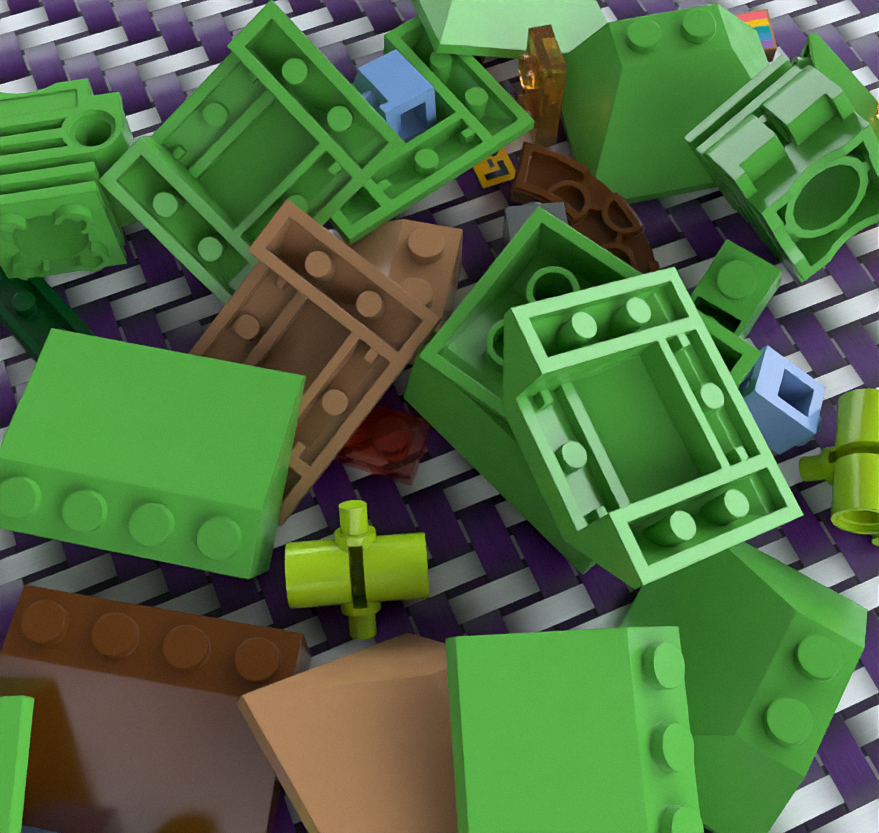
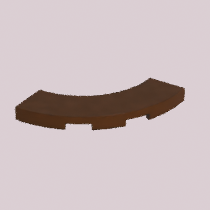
(589, 204)

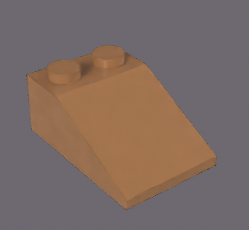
(419, 259)

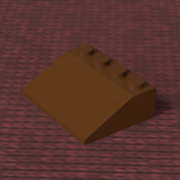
(142, 715)

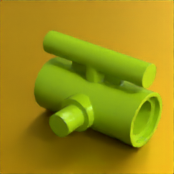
(851, 464)
(356, 570)

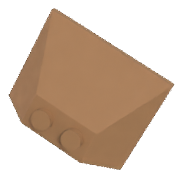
(323, 316)
(363, 739)

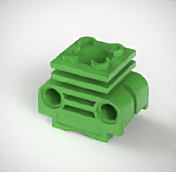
(793, 163)
(50, 194)

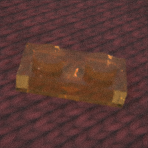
(543, 80)

